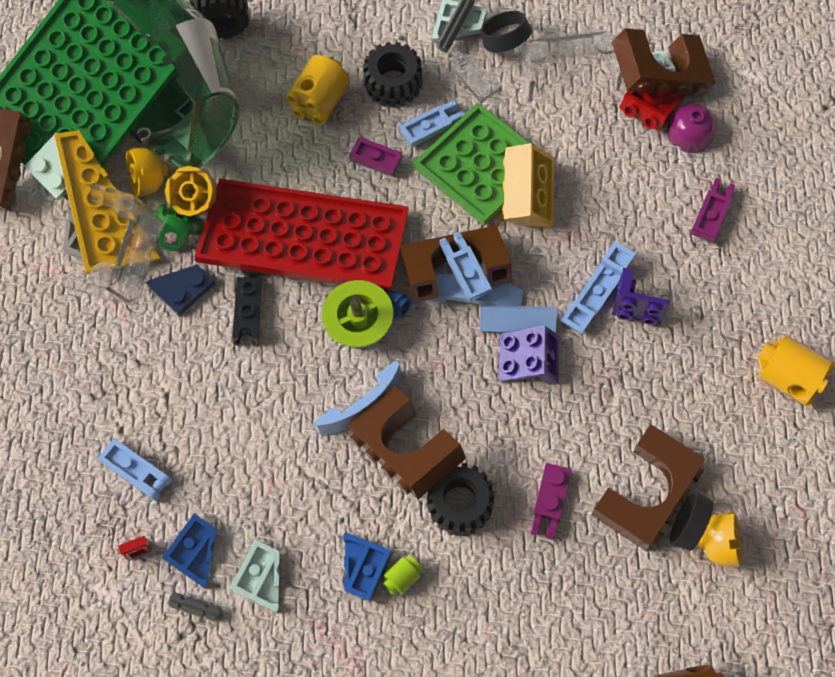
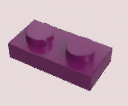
(375, 156)

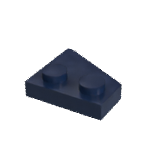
(181, 288)

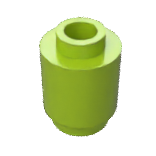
(402, 575)

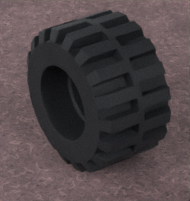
(226, 15)
(392, 58)
(462, 521)

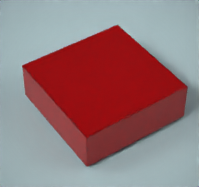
(135, 548)

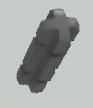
(194, 606)

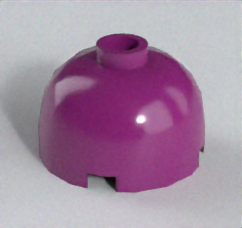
(692, 128)

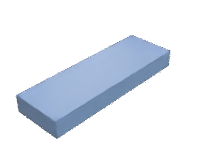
(513, 318)

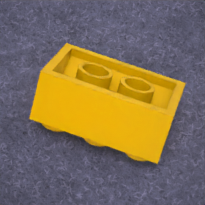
(528, 186)

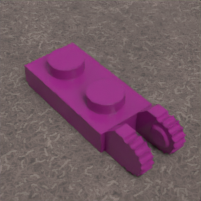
(712, 212)
(551, 497)

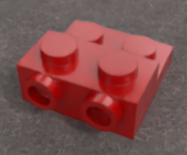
(651, 107)

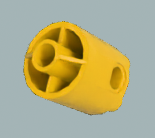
(318, 89)
(794, 369)

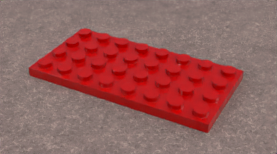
(302, 234)

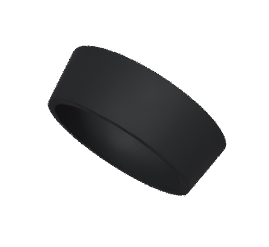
(509, 40)
(691, 521)

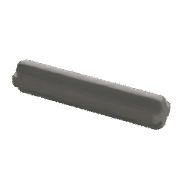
(454, 25)

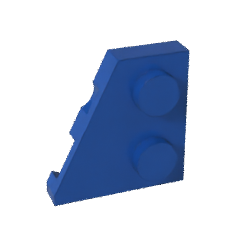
(193, 550)
(364, 566)

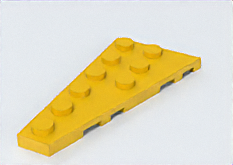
(96, 225)

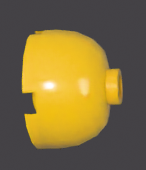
(145, 170)
(191, 191)
(722, 540)

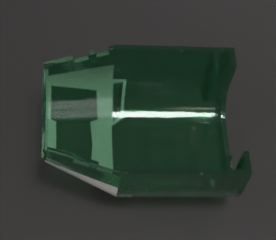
(200, 97)

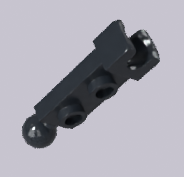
(247, 307)

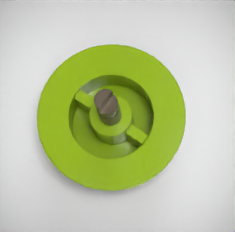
(357, 314)

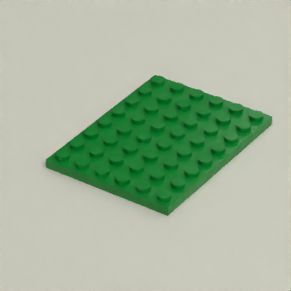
(84, 74)

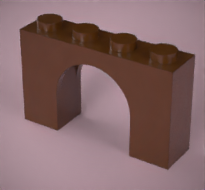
(645, 74)
(13, 135)
(425, 256)
(417, 470)
(640, 523)

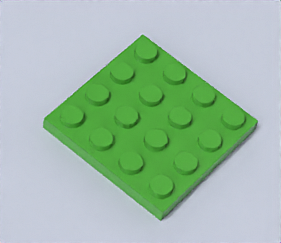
(469, 162)

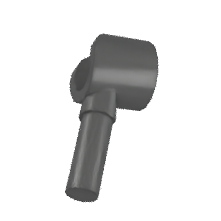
(147, 137)

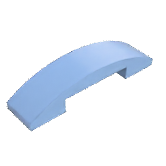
(598, 288)
(501, 294)
(335, 422)

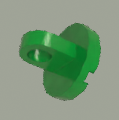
(178, 224)

